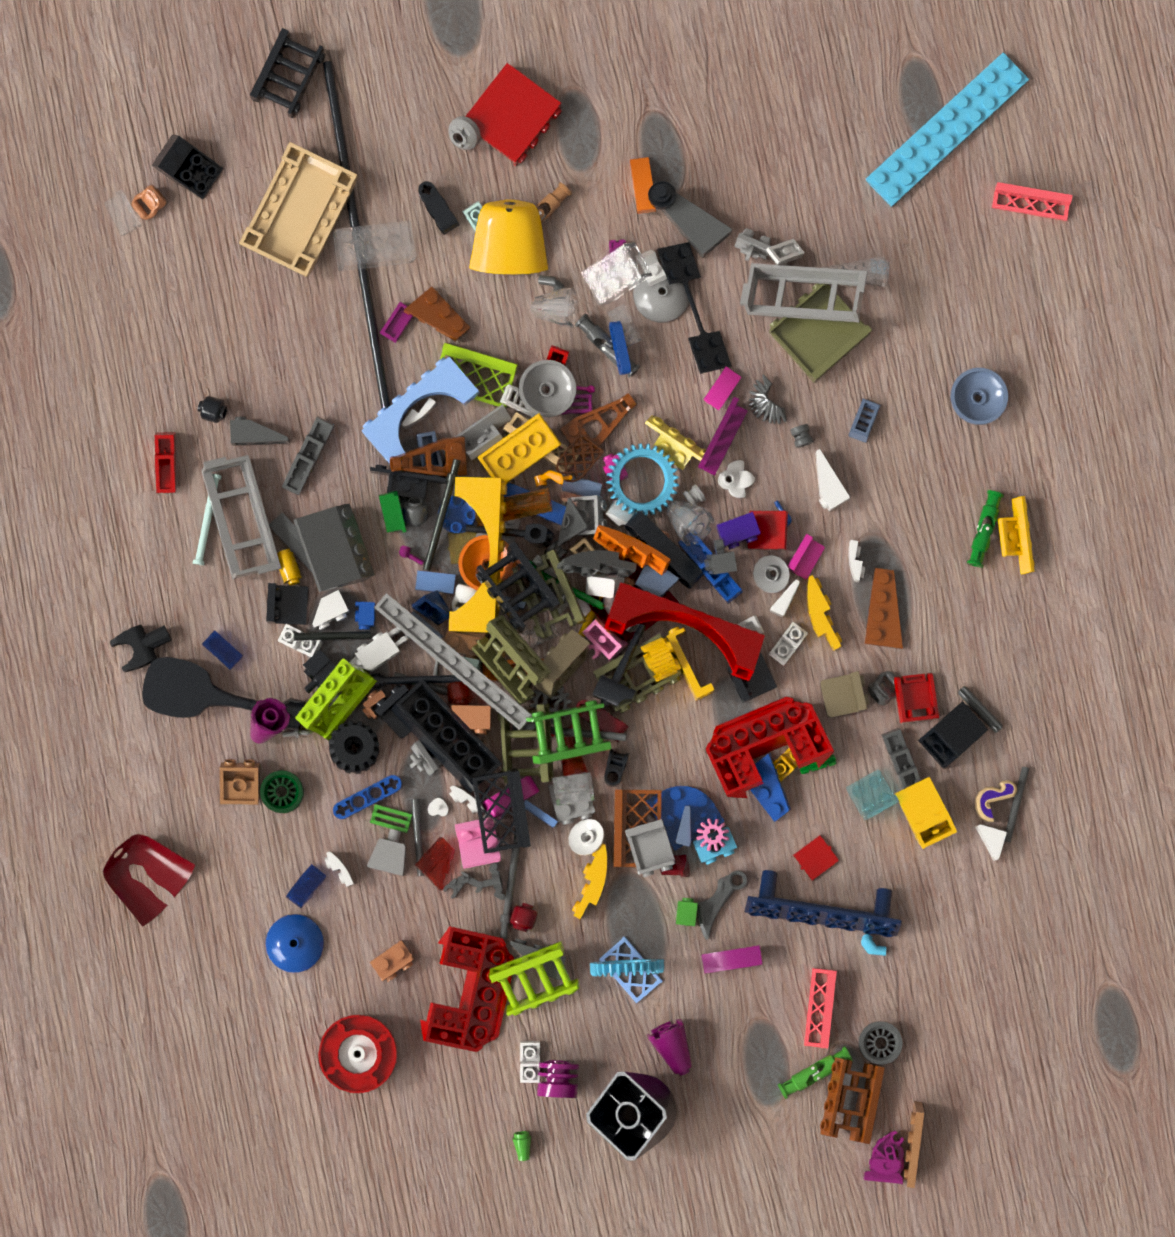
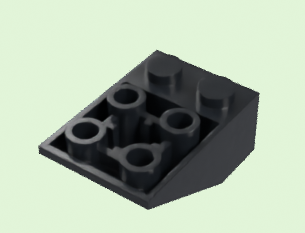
(187, 166)

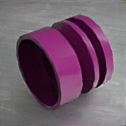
(558, 1079)

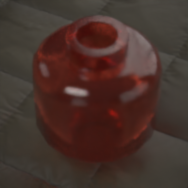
(459, 694)

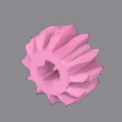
(707, 831)

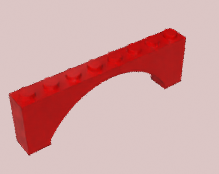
(637, 606)

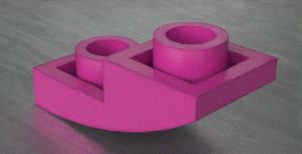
(722, 388)

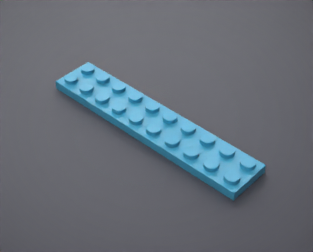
(947, 129)

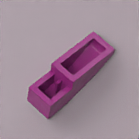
(732, 959)

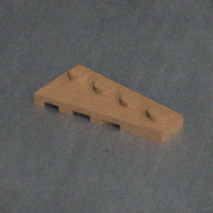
(914, 1139)

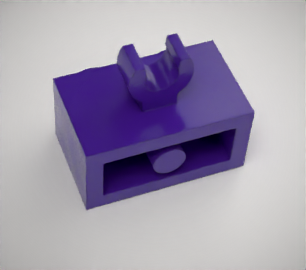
(738, 530)

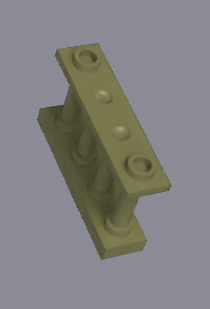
(545, 770)

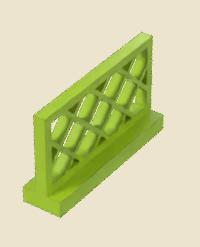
(484, 361)

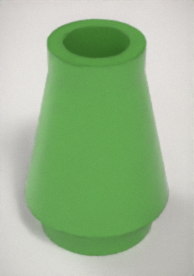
(522, 1144)

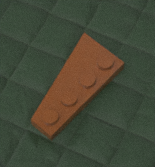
(883, 615)

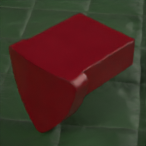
(680, 868)

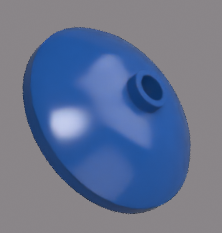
(308, 938)

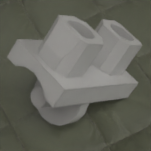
(751, 246)
(422, 759)

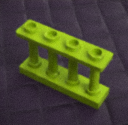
(535, 960)

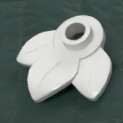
(739, 479)

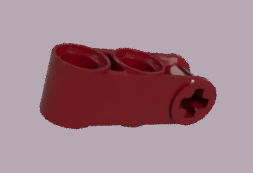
(605, 720)

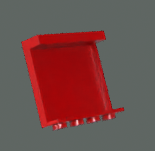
(514, 113)

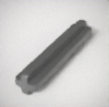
(980, 709)

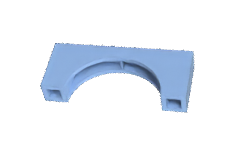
(443, 380)

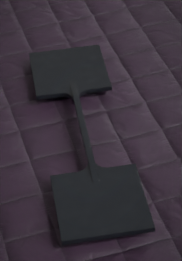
(681, 268)

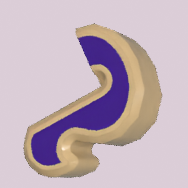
(992, 794)

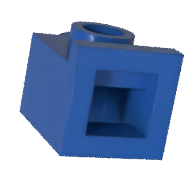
(365, 615)

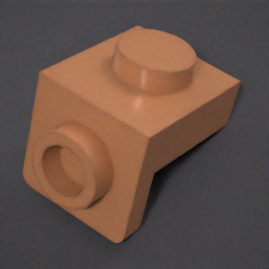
(373, 699)

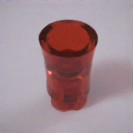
(573, 765)

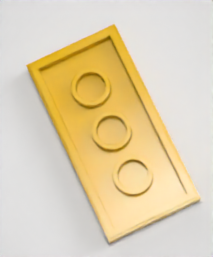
(520, 449)

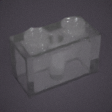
(573, 789)

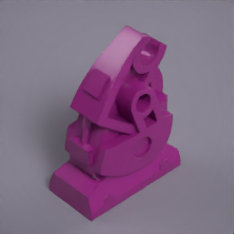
(884, 1163)

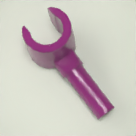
(405, 552)

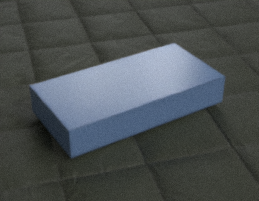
(435, 581)
(540, 814)

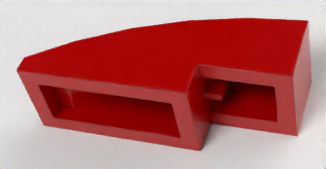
(165, 462)

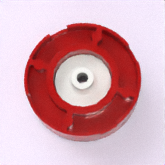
(339, 1048)

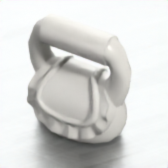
(462, 595)

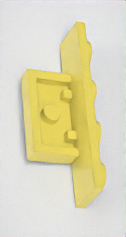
(674, 444)

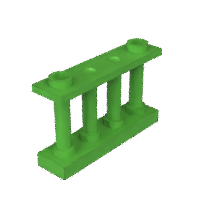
(580, 747)

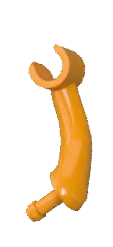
(557, 477)

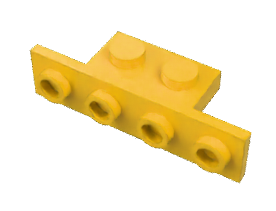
(1016, 535)

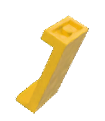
(688, 674)

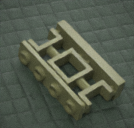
(563, 588)
(518, 651)
(646, 687)

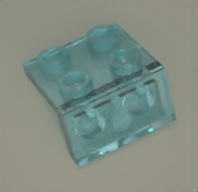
(871, 795)

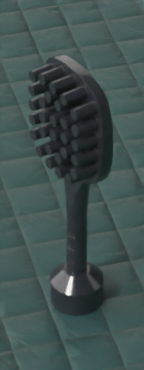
(186, 690)

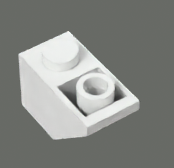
(329, 609)

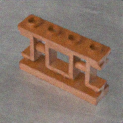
(865, 1105)

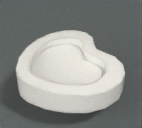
(438, 807)

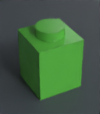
(686, 912)

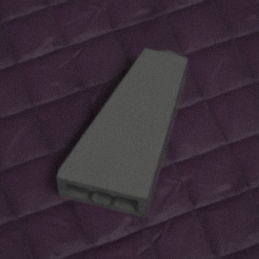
(696, 225)

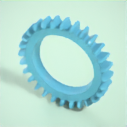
(668, 475)
(626, 966)

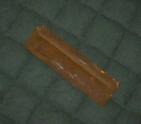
(525, 505)

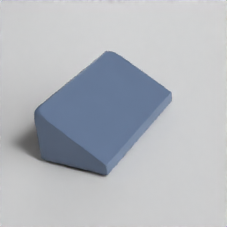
(582, 487)

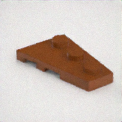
(436, 312)

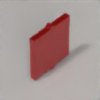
(815, 857)

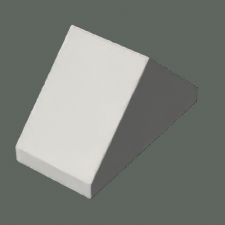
(992, 839)

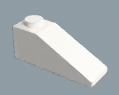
(830, 488)

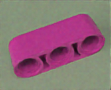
(528, 787)

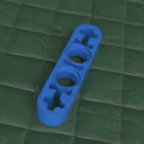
(368, 799)

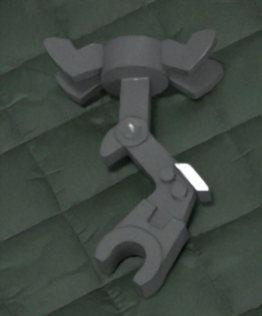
(496, 881)

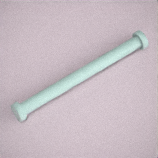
(205, 528)

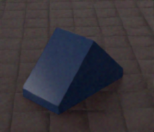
(433, 607)

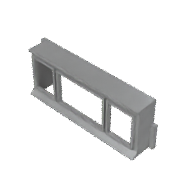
(805, 275)
(258, 509)

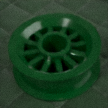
(268, 781)

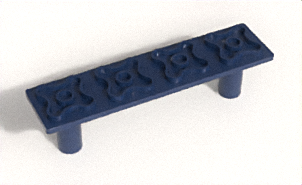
(830, 916)

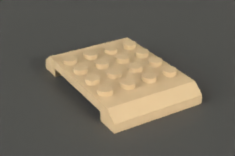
(299, 210)

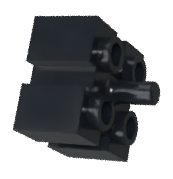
(317, 669)

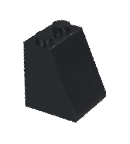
(953, 735)

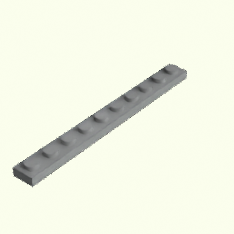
(453, 661)

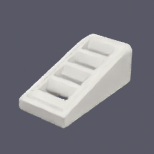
(506, 397)
(782, 604)

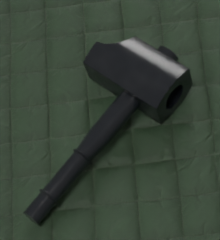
(535, 533)
(610, 690)

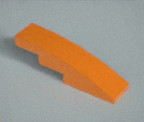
(632, 548)

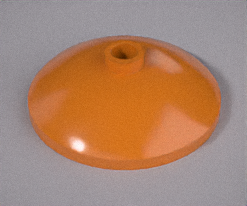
(477, 553)

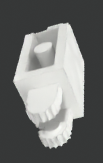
(378, 651)

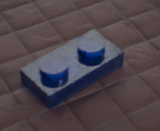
(222, 650)

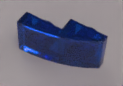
(305, 886)

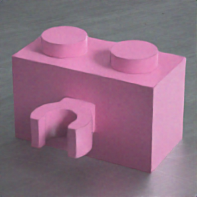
(604, 640)

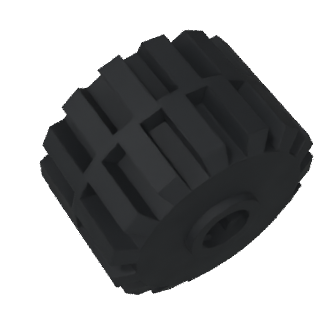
(362, 737)

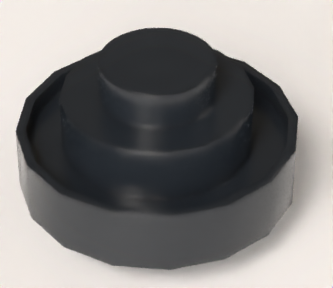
(662, 195)

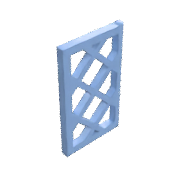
(627, 986)

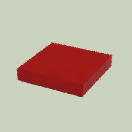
(772, 529)

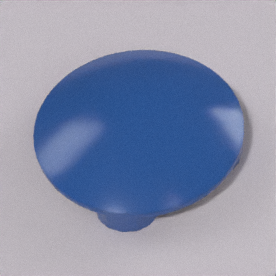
(458, 515)

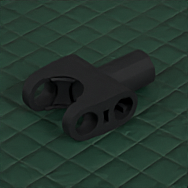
(142, 645)

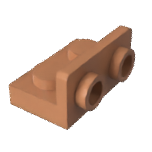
(392, 960)

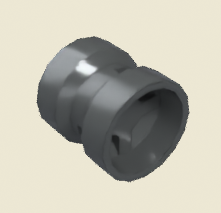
(801, 436)

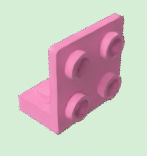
(471, 844)

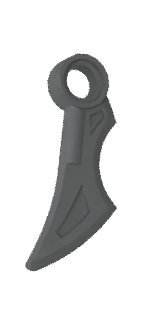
(710, 908)

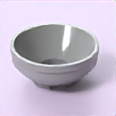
(467, 129)

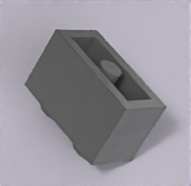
(720, 561)

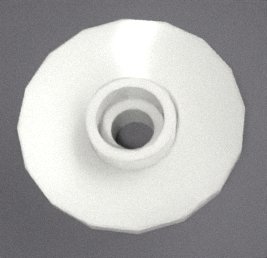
(582, 832)

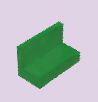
(392, 512)

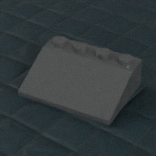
(334, 547)

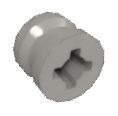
(694, 495)

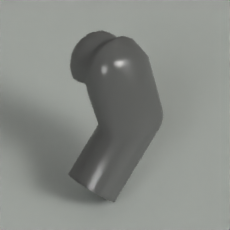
(551, 281)

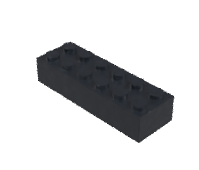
(445, 735)

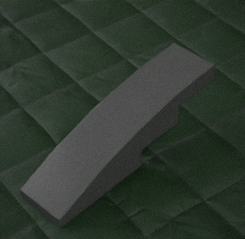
(308, 455)
(901, 758)

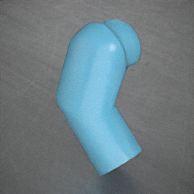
(870, 947)

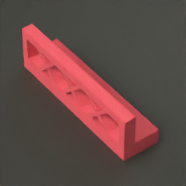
(1031, 194)
(827, 1010)

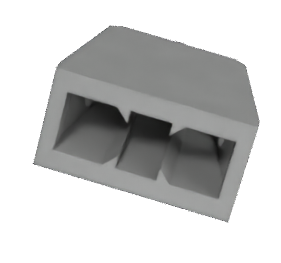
(389, 854)

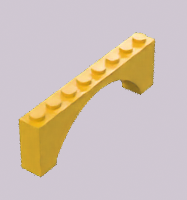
(487, 499)

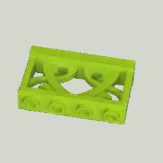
(353, 683)

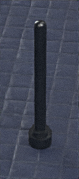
(381, 680)

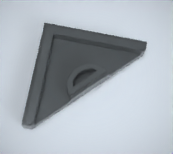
(572, 523)

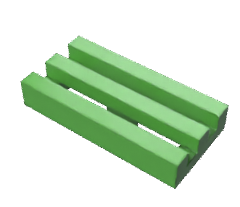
(375, 814)

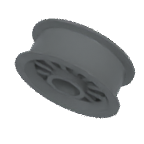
(896, 1037)

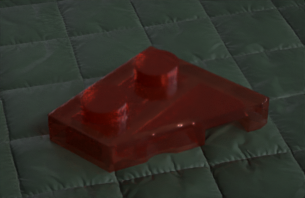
(436, 862)

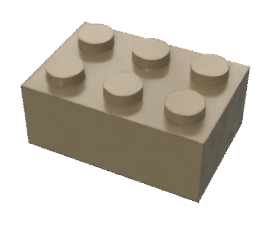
(563, 661)

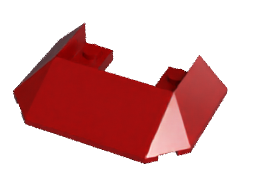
(763, 731)
(481, 1002)

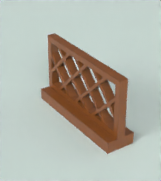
(620, 821)

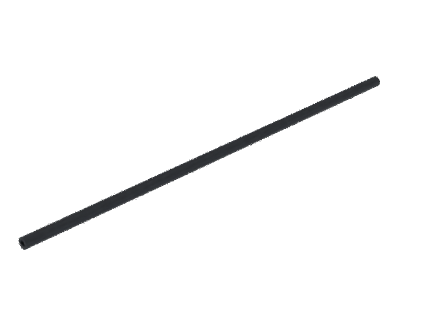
(354, 222)

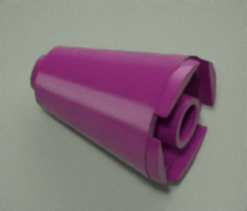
(268, 720)
(672, 1045)

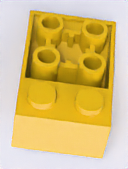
(925, 812)

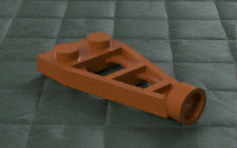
(575, 426)
(453, 447)

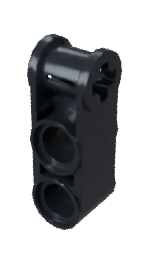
(437, 208)

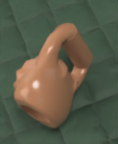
(152, 198)

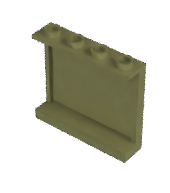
(818, 343)

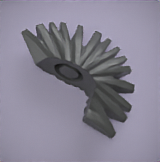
(765, 404)

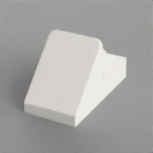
(785, 252)
(658, 274)
(603, 584)

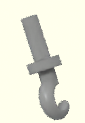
(296, 733)

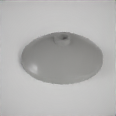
(657, 306)
(551, 375)

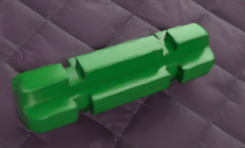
(813, 766)

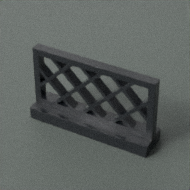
(518, 810)

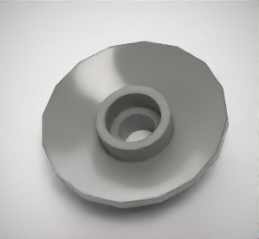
(765, 579)

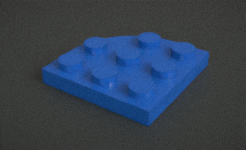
(673, 804)

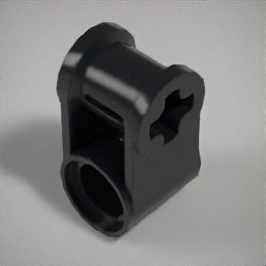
(615, 766)

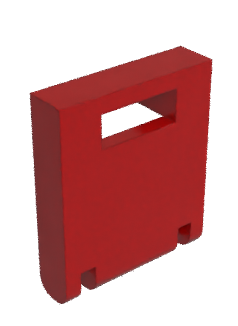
(916, 694)

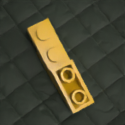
(817, 606)
(596, 874)

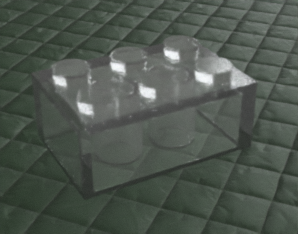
(616, 273)

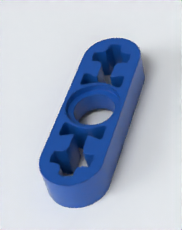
(620, 347)

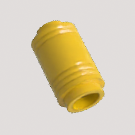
(289, 568)

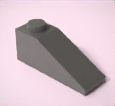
(251, 433)

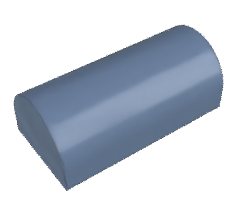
(427, 438)

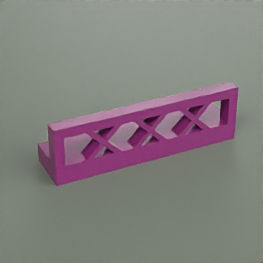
(723, 438)

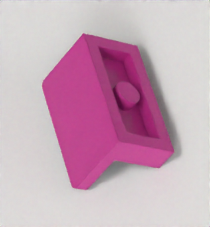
(806, 557)

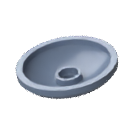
(986, 385)

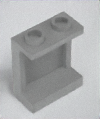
(650, 847)

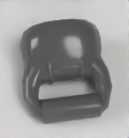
(880, 690)

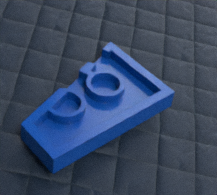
(770, 793)

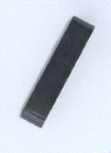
(680, 565)

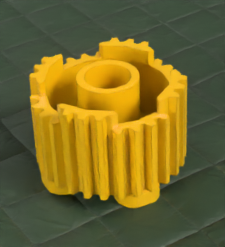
(659, 658)

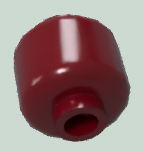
(523, 917)

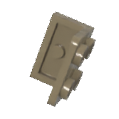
(844, 694)

